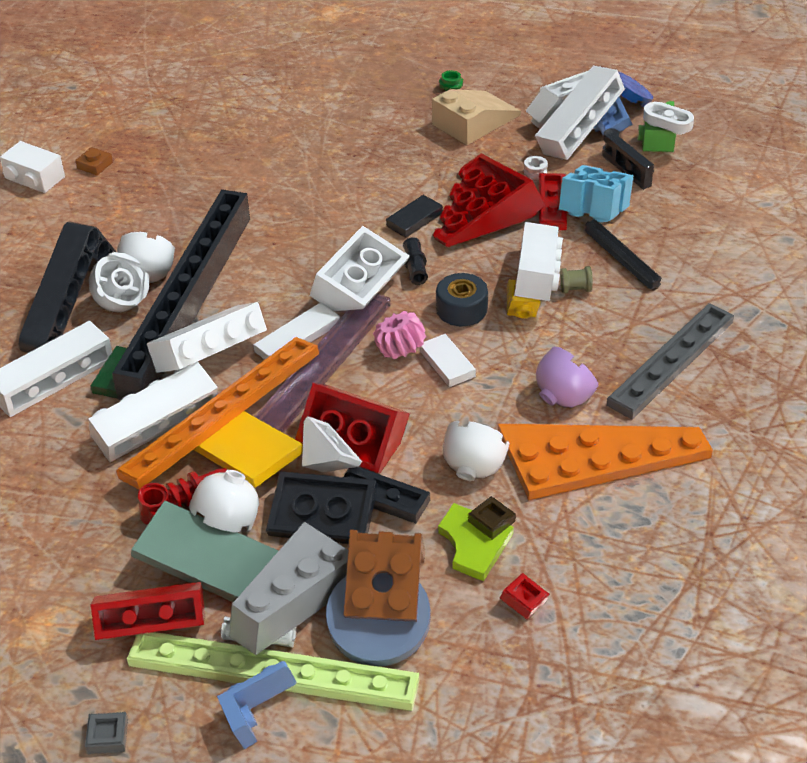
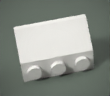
(357, 272)

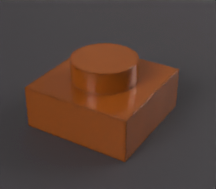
(94, 161)

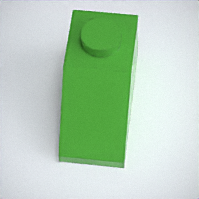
(656, 138)

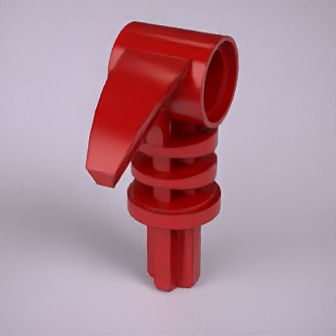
(180, 494)

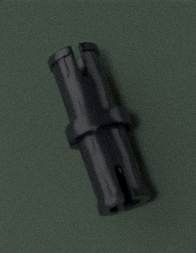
(416, 261)

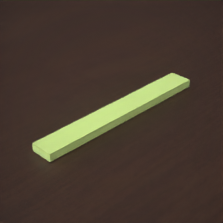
(313, 674)

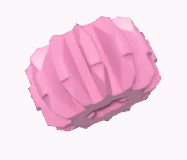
(399, 335)

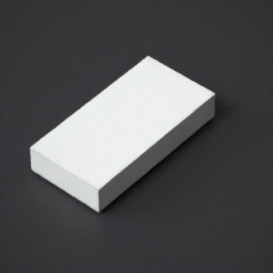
(447, 360)

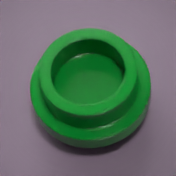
(451, 80)

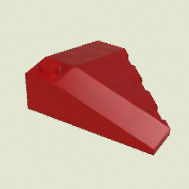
(486, 201)

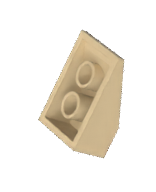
(470, 113)

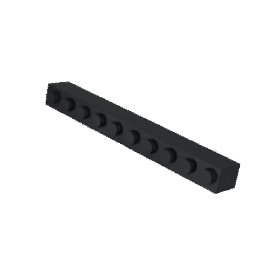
(184, 289)

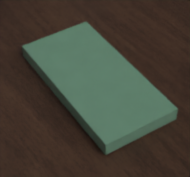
(200, 553)

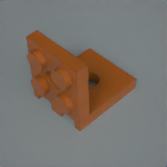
(388, 554)

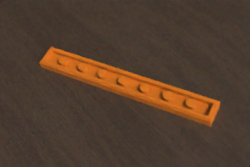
(216, 413)

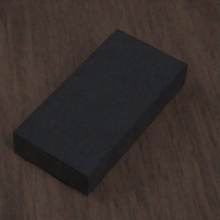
(414, 215)

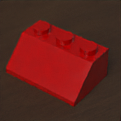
(364, 424)

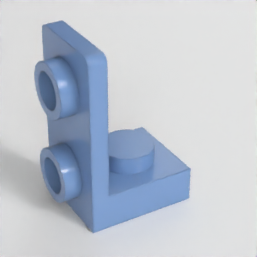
(246, 695)

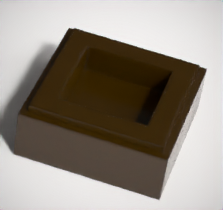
(491, 517)

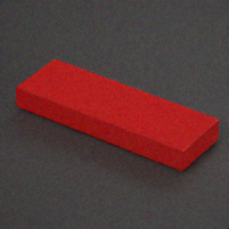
(550, 193)

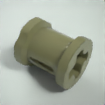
(576, 279)

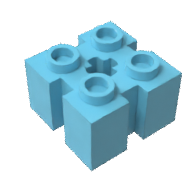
(595, 193)

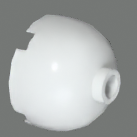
(153, 255)
(118, 282)
(474, 450)
(226, 501)

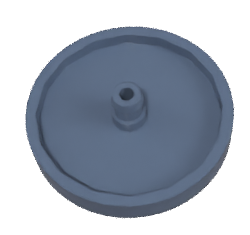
(374, 640)

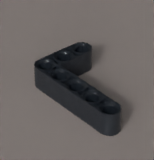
(74, 254)

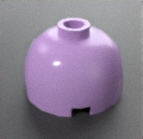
(563, 380)

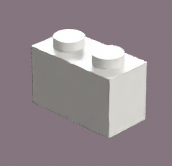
(32, 166)

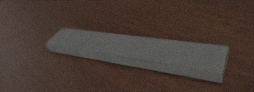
(669, 361)

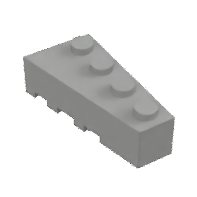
(288, 589)

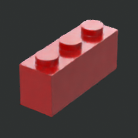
(148, 610)

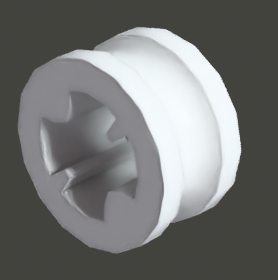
(534, 166)

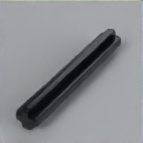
(623, 254)

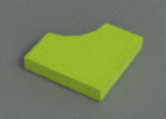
(473, 549)

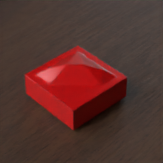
(524, 596)

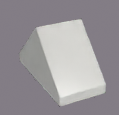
(325, 448)

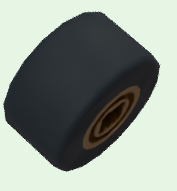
(461, 299)

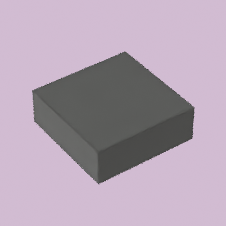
(106, 733)

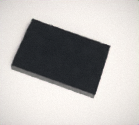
(324, 502)

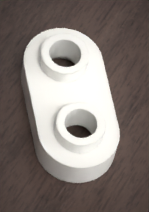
(668, 117)

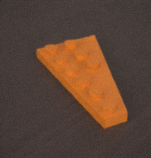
(573, 457)

